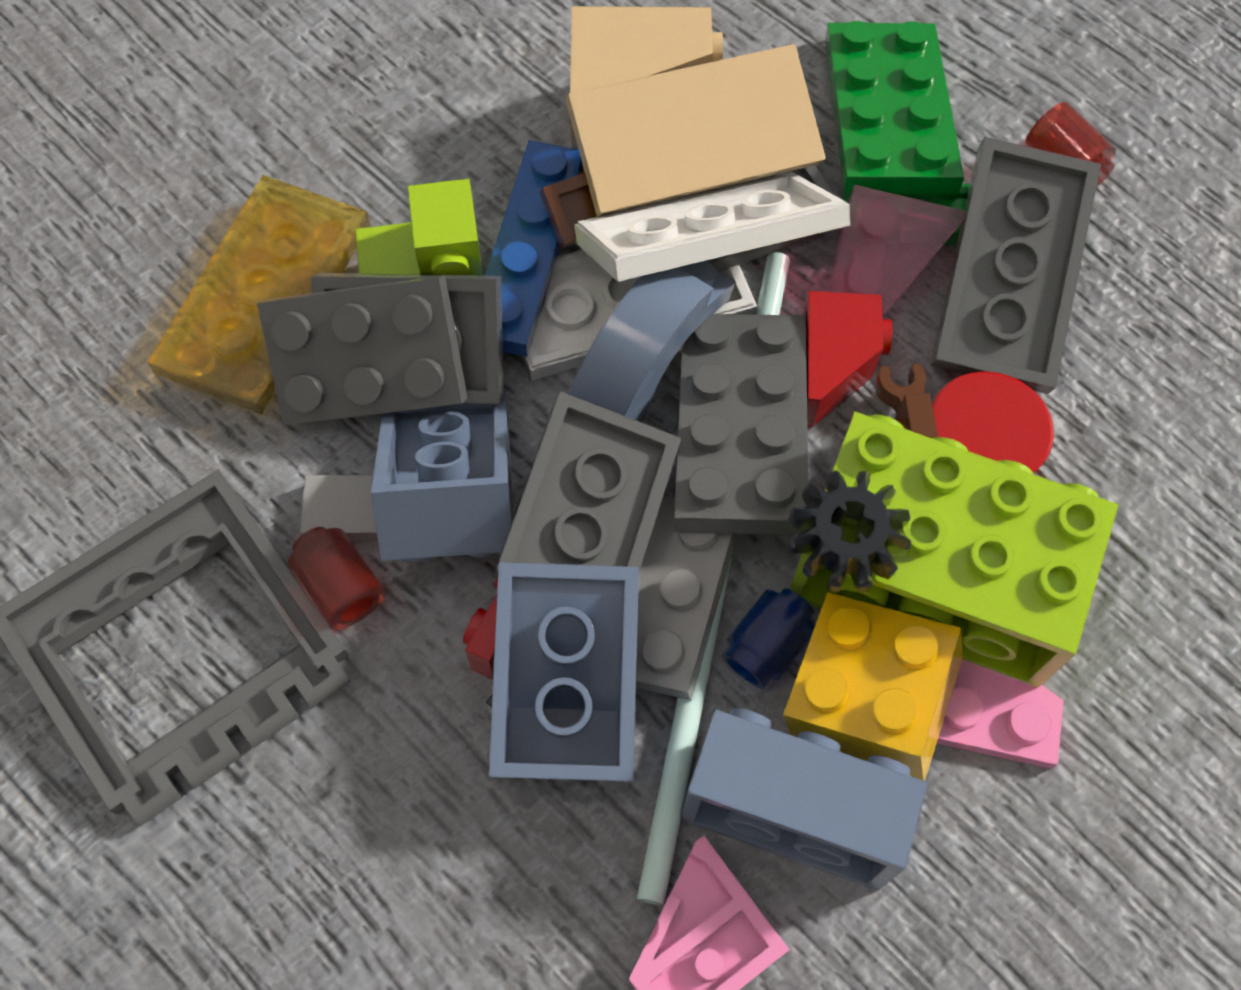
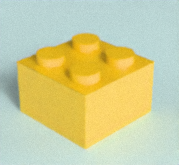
(876, 682)

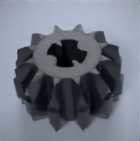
(875, 528)

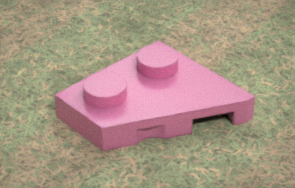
(1003, 717)
(707, 932)

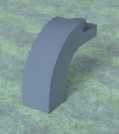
(646, 335)

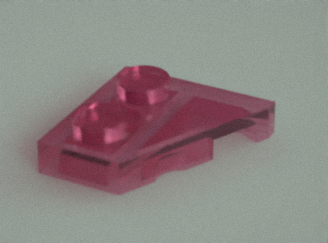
(888, 243)

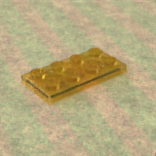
(266, 254)

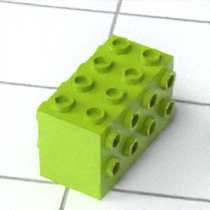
(987, 549)

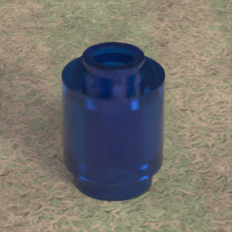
(770, 637)

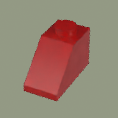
(841, 347)

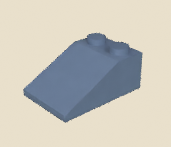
(443, 482)
(564, 672)

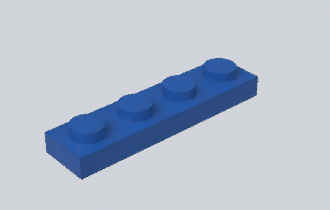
(527, 242)

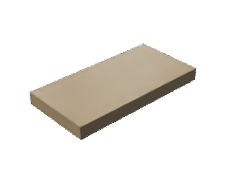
(695, 129)

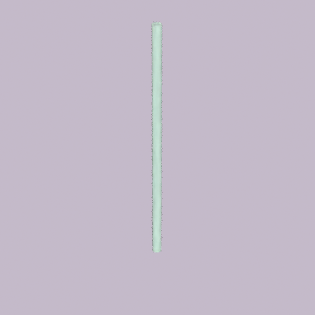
(688, 713)

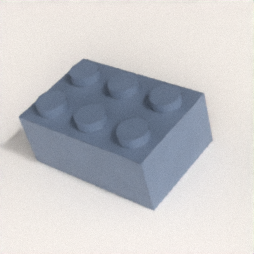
(805, 799)

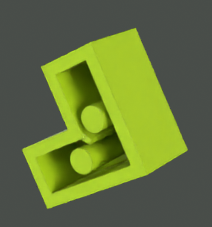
(437, 240)

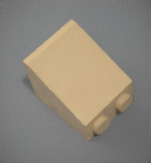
(637, 42)

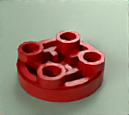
(995, 418)

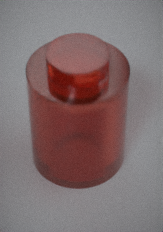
(1070, 134)
(335, 577)

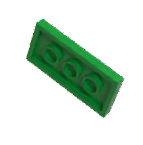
(892, 108)

